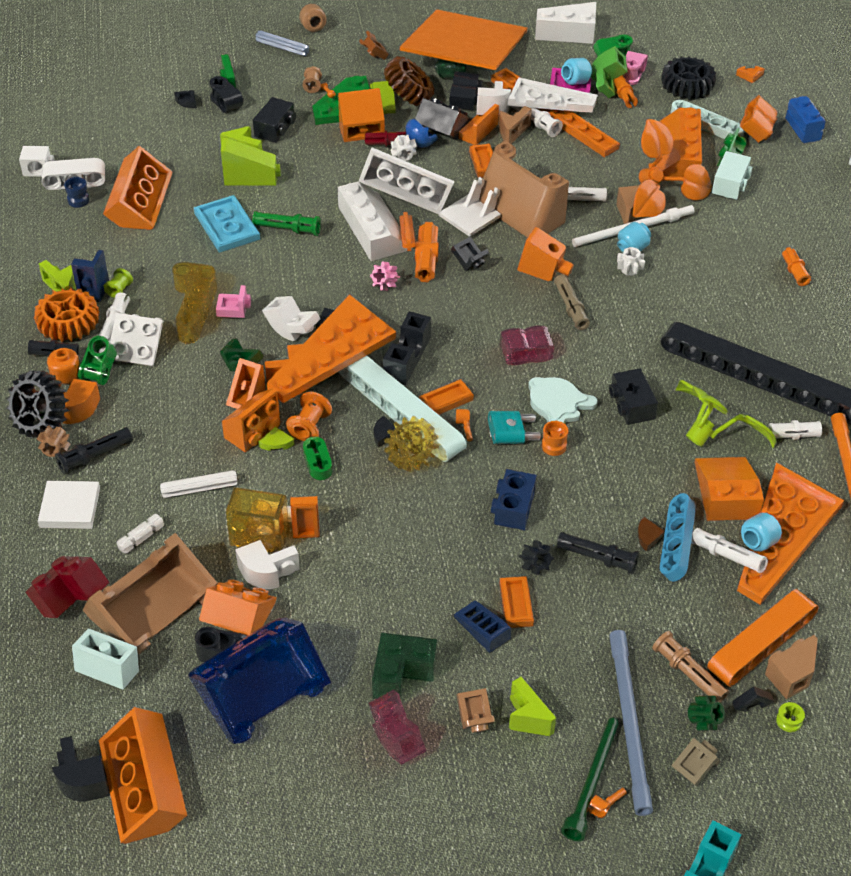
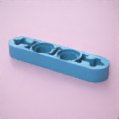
(675, 562)

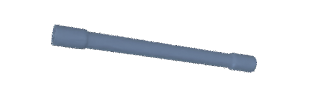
(640, 788)

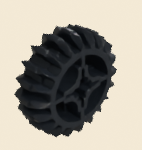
(688, 77)
(28, 404)

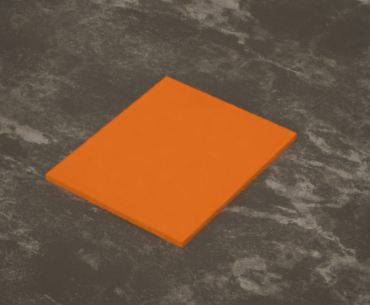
(464, 39)

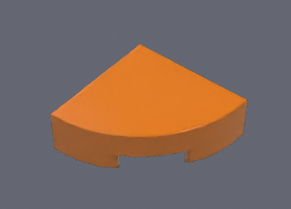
(750, 74)

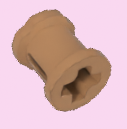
(312, 79)

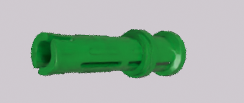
(297, 222)

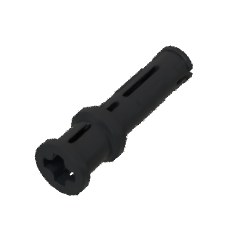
(83, 453)
(611, 555)

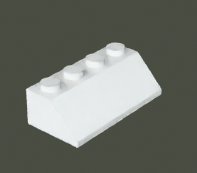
(405, 181)
(370, 220)

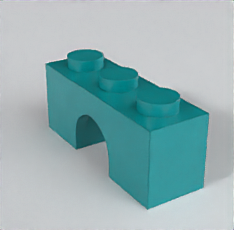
(715, 851)

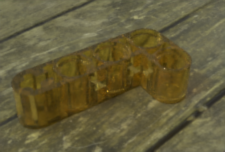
(200, 288)

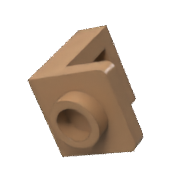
(475, 710)

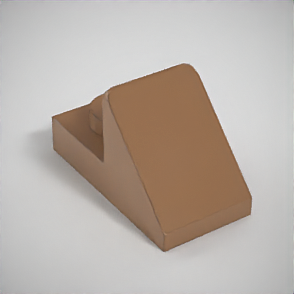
(513, 126)

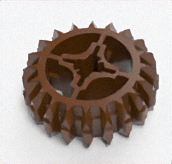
(408, 80)

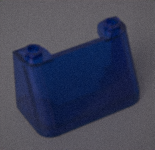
(259, 676)

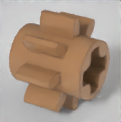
(53, 441)

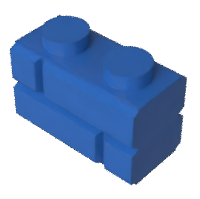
(805, 119)

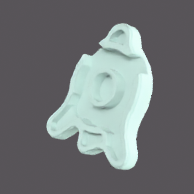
(558, 399)

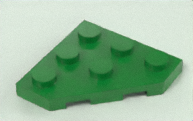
(327, 109)

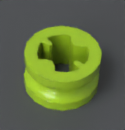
(792, 709)

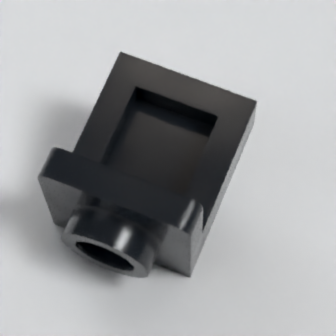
(469, 254)

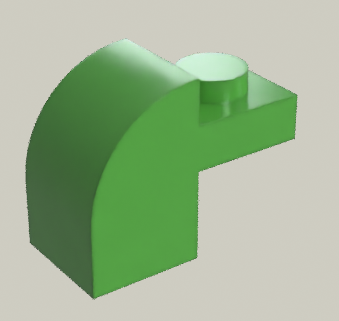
(606, 68)

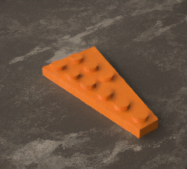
(802, 513)

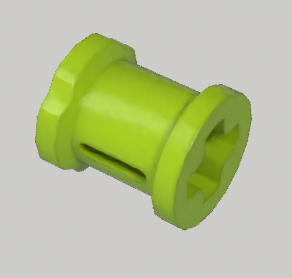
(117, 284)

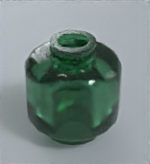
(447, 68)

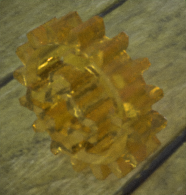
(411, 444)

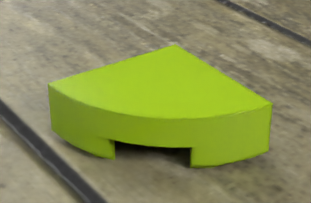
(276, 439)

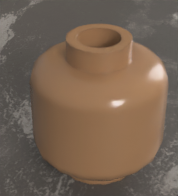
(312, 17)

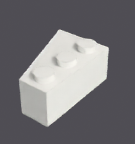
(567, 23)

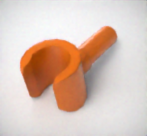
(463, 417)
(600, 807)

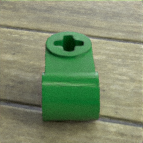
(607, 43)
(97, 365)

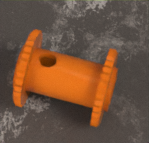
(304, 424)

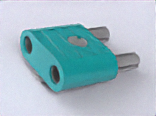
(507, 427)

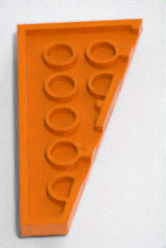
(338, 342)

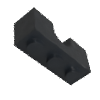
(405, 355)

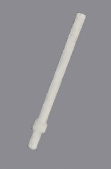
(670, 215)

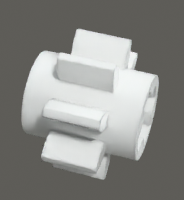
(403, 147)
(630, 261)

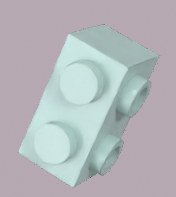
(732, 175)
(105, 658)

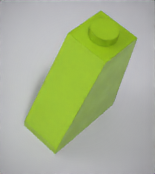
(248, 165)

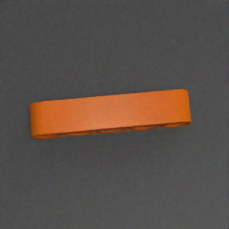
(762, 637)

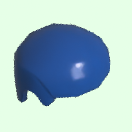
(420, 134)

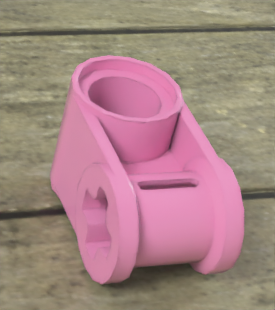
(635, 67)

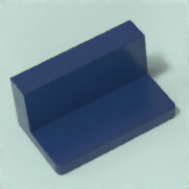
(91, 275)

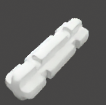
(140, 533)

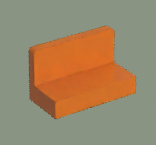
(480, 126)

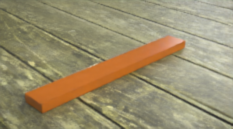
(571, 122)

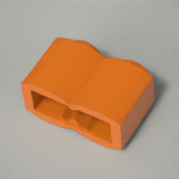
(759, 119)

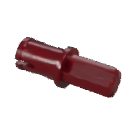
(382, 138)

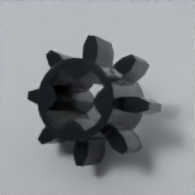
(536, 557)

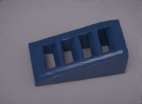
(490, 642)

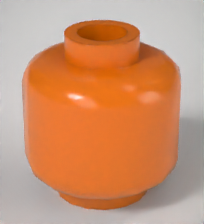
(64, 364)

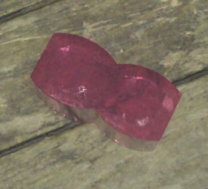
(526, 345)

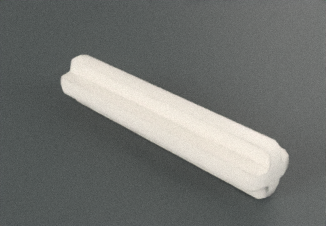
(198, 484)

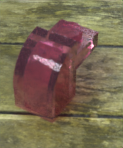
(394, 730)

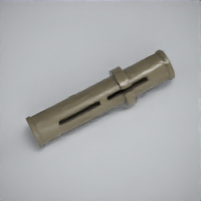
(574, 307)

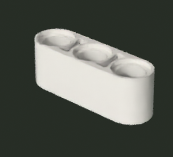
(57, 172)

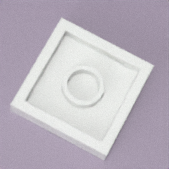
(69, 504)

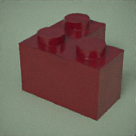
(65, 583)

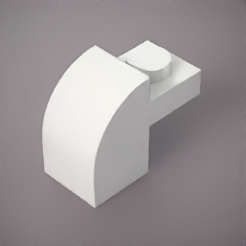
(489, 96)
(288, 319)
(264, 569)

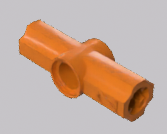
(426, 252)

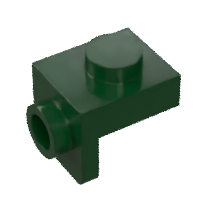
(234, 351)

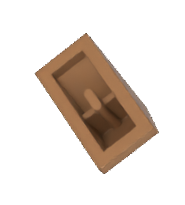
(625, 202)

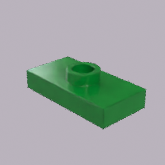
(227, 70)

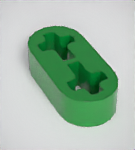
(321, 457)

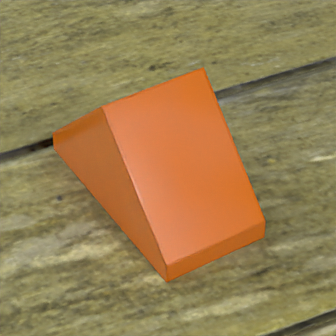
(246, 383)

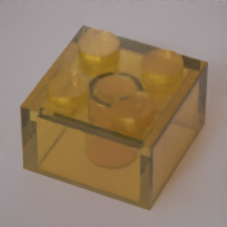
(256, 517)

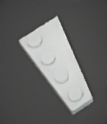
(548, 96)

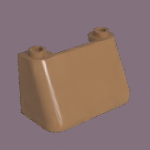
(524, 198)
(150, 595)

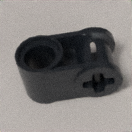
(225, 94)
(218, 638)

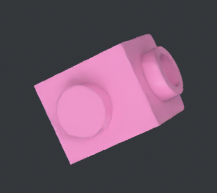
(233, 305)

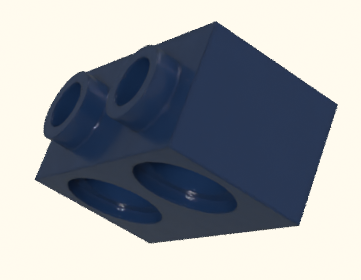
(514, 499)

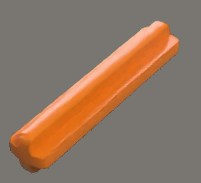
(407, 231)

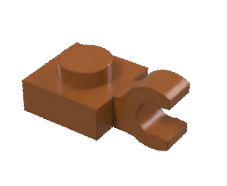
(374, 47)

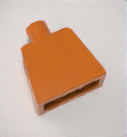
(543, 256)

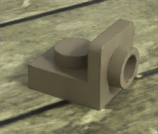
(696, 760)

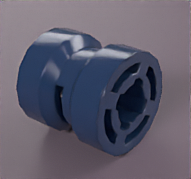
(77, 196)

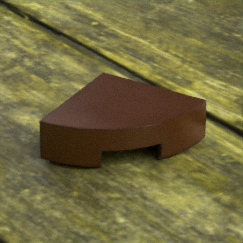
(649, 534)

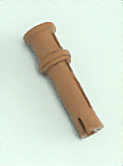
(667, 644)

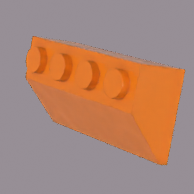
(687, 145)
(138, 191)
(142, 776)

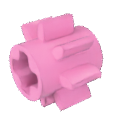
(390, 276)

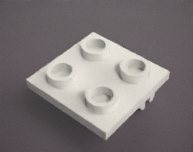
(469, 213)
(136, 338)

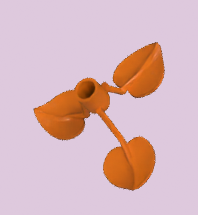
(651, 201)

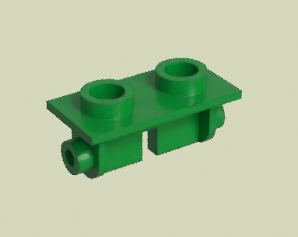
(733, 143)

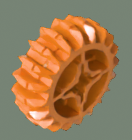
(66, 314)

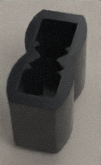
(465, 90)

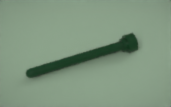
(575, 825)

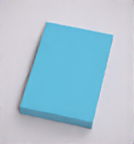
(226, 223)

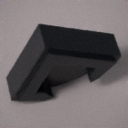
(185, 98)
(380, 430)
(752, 697)

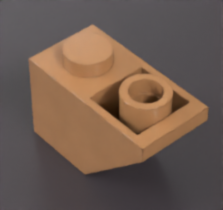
(794, 667)

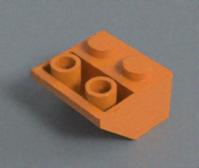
(360, 114)
(252, 420)
(236, 607)

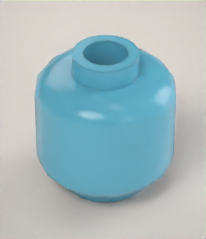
(576, 71)
(634, 235)
(761, 532)

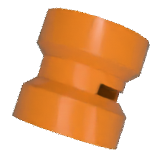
(554, 438)

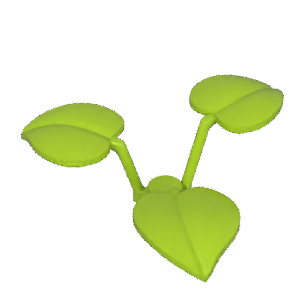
(702, 427)

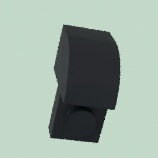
(80, 779)

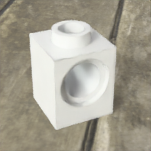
(33, 158)

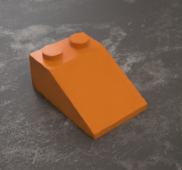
(729, 488)

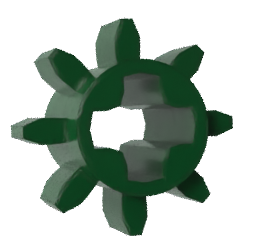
(706, 713)

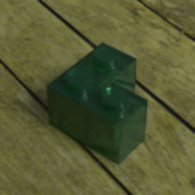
(400, 659)

